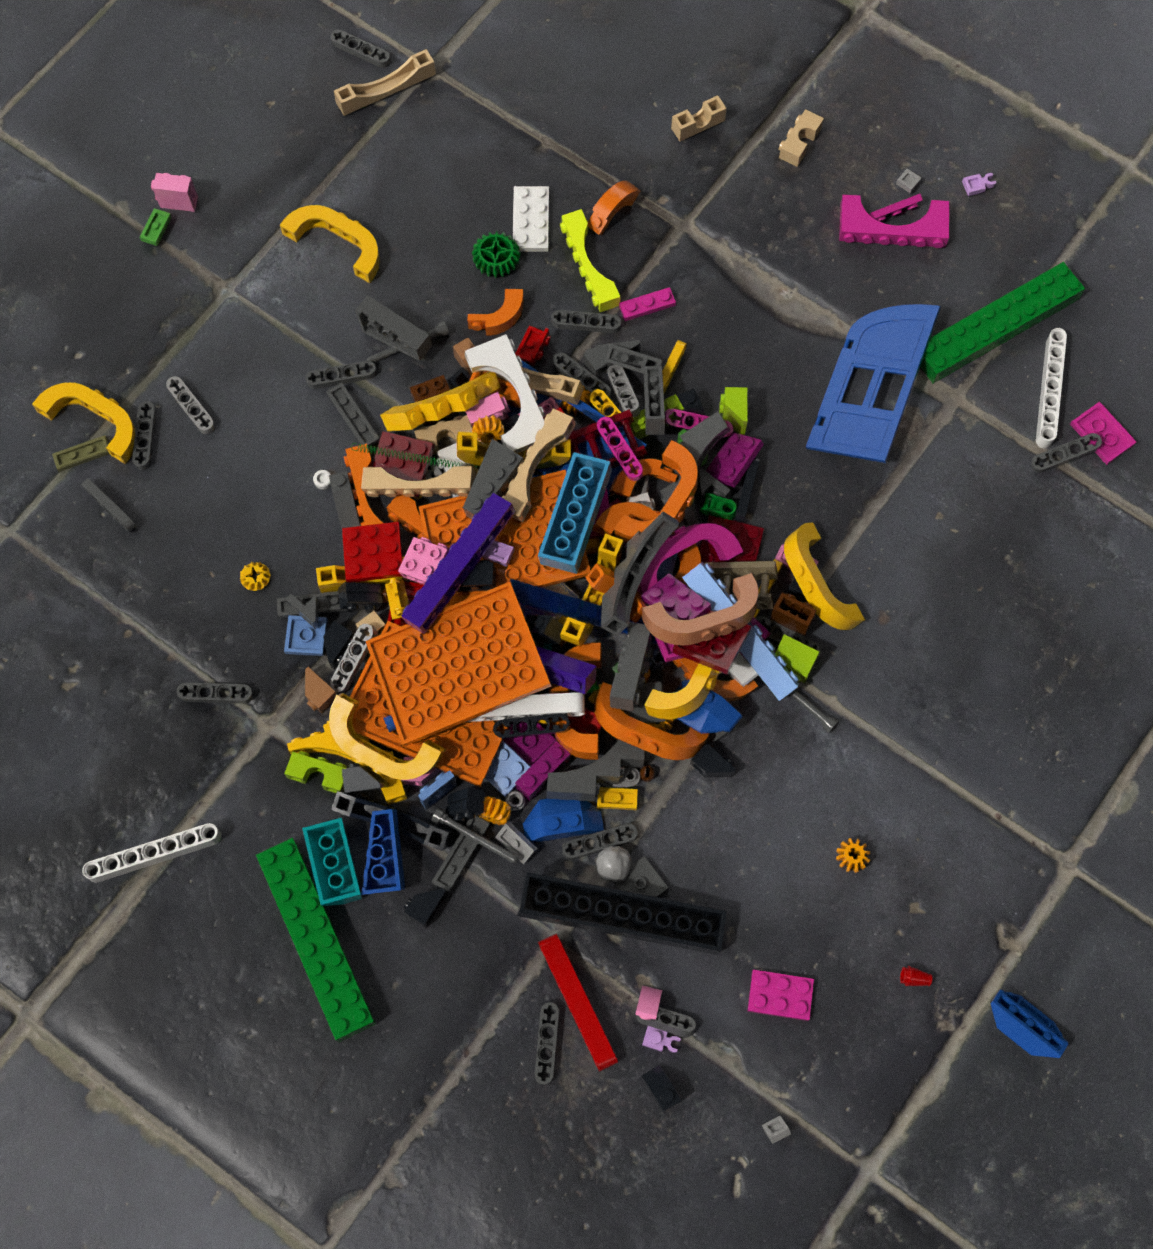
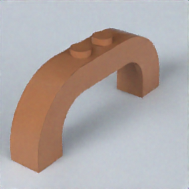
(707, 626)

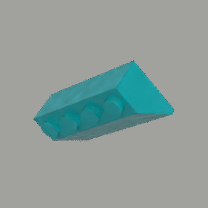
(332, 863)

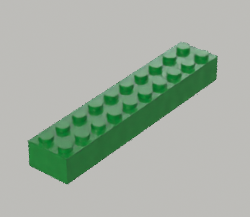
(1000, 321)
(315, 940)

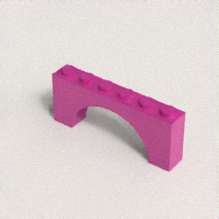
(859, 226)

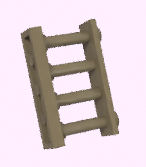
(760, 570)

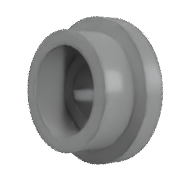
(515, 794)

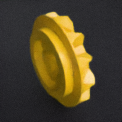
(262, 579)

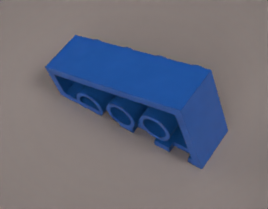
(383, 855)

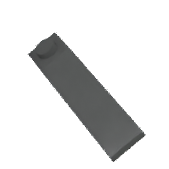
(654, 400)

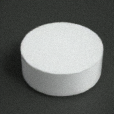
(321, 479)

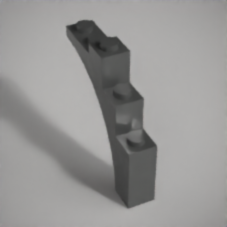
(698, 442)
(629, 573)
(584, 782)

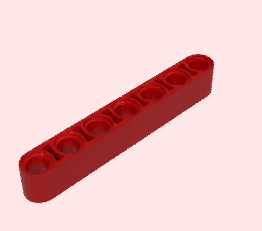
(577, 1002)

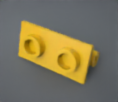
(397, 597)

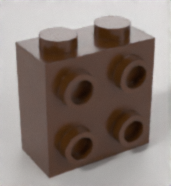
(429, 389)
(793, 614)

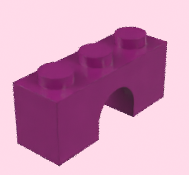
(535, 777)

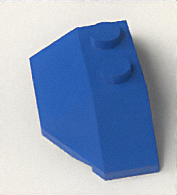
(713, 714)
(561, 819)
(1027, 1025)

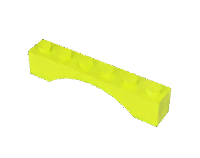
(603, 290)

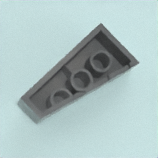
(392, 329)
(493, 476)
(632, 667)

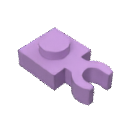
(975, 184)
(657, 1039)

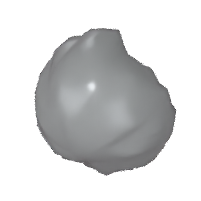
(614, 864)

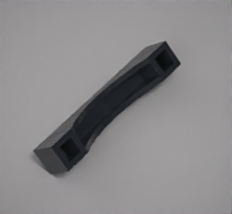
(411, 825)

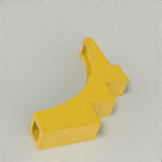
(437, 407)
(325, 743)

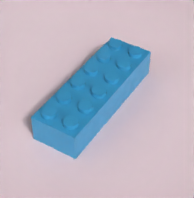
(575, 513)

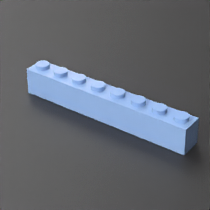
(755, 648)

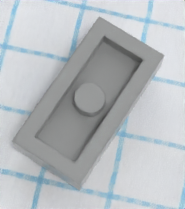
(516, 842)

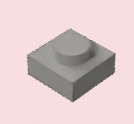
(908, 180)
(776, 1129)

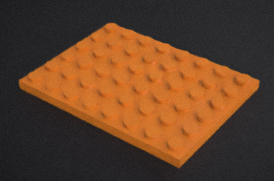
(446, 520)
(461, 668)
(468, 745)

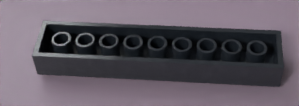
(622, 913)

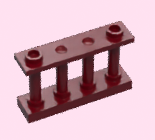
(591, 432)

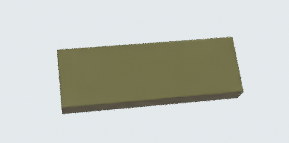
(81, 453)

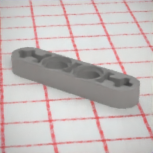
(623, 390)
(190, 405)
(349, 656)

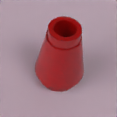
(914, 977)

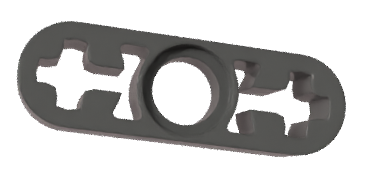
(673, 1016)

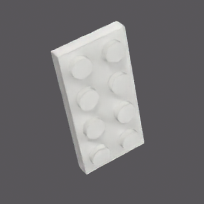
(531, 218)

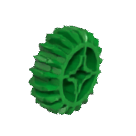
(506, 258)

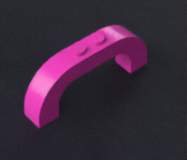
(719, 537)

